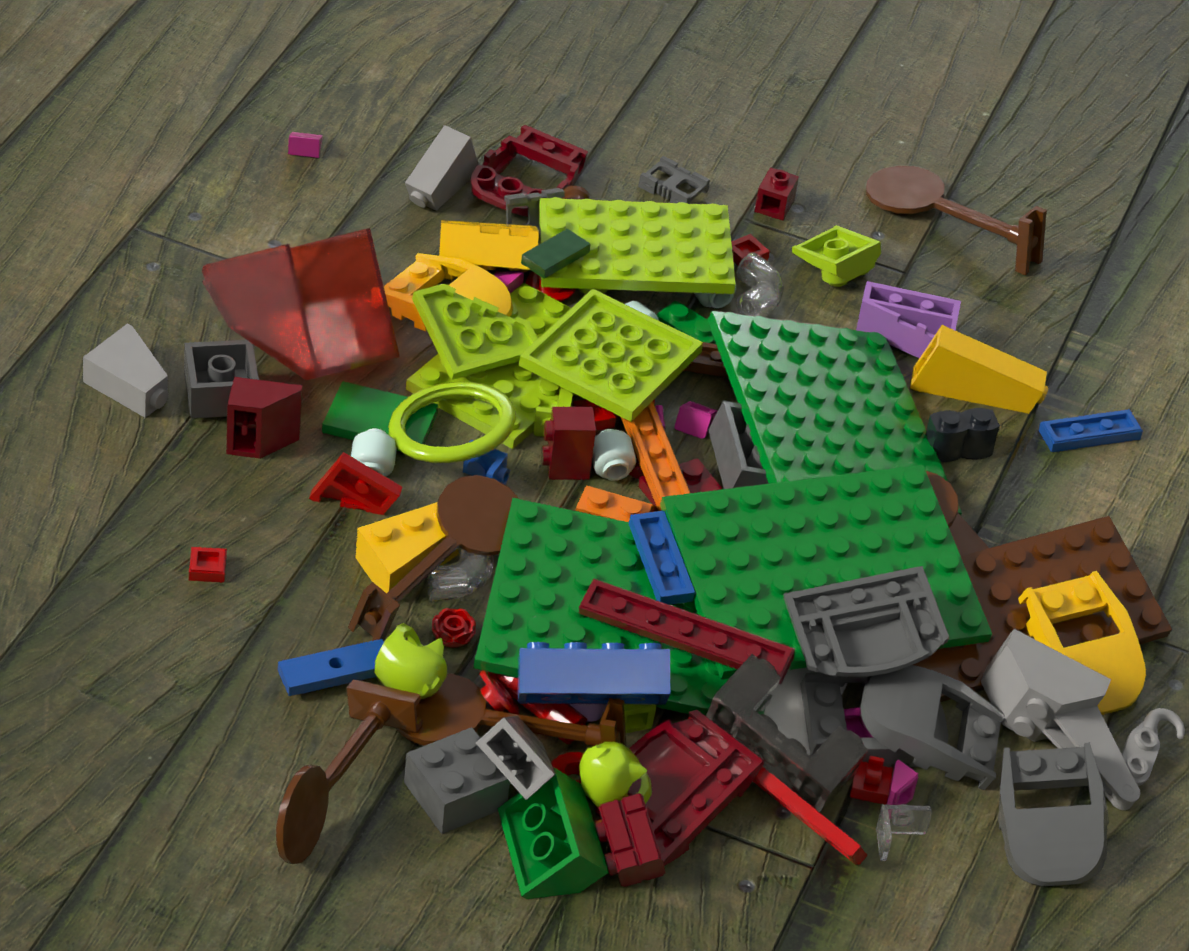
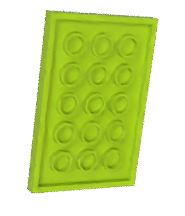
(643, 245)
(521, 386)

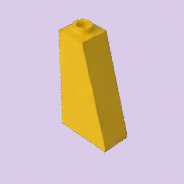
(977, 373)

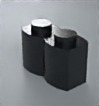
(963, 434)

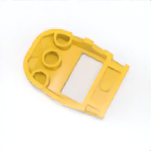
(430, 271)
(1112, 656)

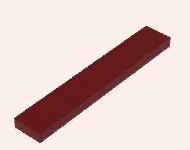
(681, 628)

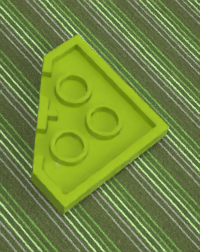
(471, 332)

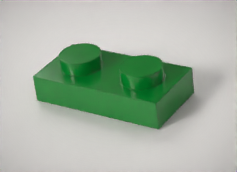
(686, 321)

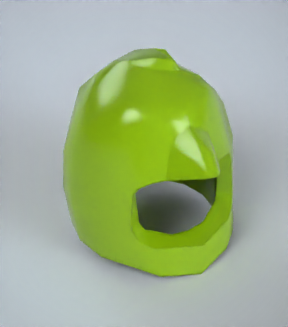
(409, 664)
(610, 771)

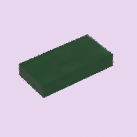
(555, 253)

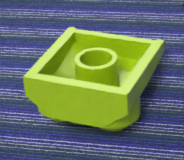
(840, 254)

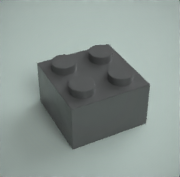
(211, 372)
(455, 781)

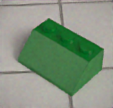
(553, 839)

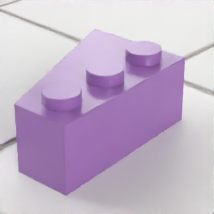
(905, 316)

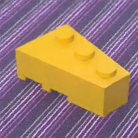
(488, 243)
(398, 544)

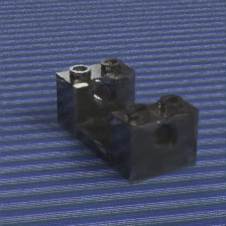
(814, 778)

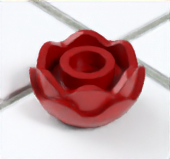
(454, 627)

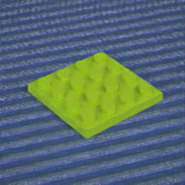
(611, 354)

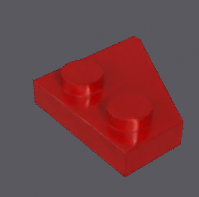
(356, 486)

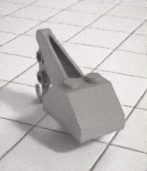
(1058, 701)

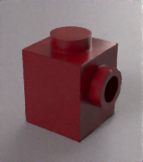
(776, 193)

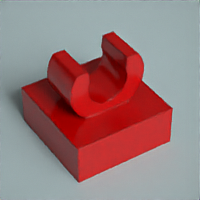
(872, 781)

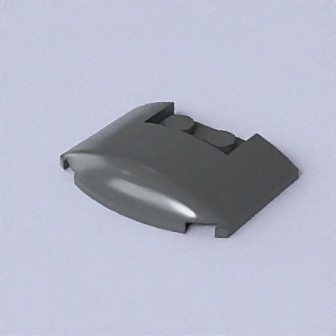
(867, 624)

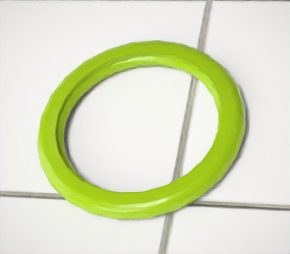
(457, 453)

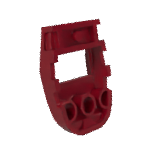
(535, 145)

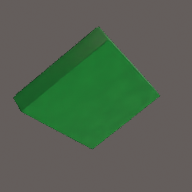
(364, 408)

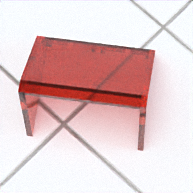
(308, 304)

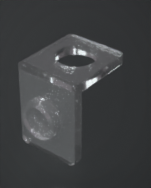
(900, 820)

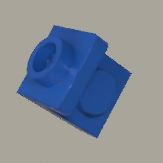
(489, 465)

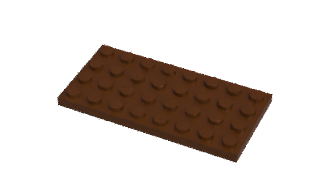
(1040, 561)

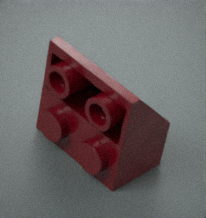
(262, 417)

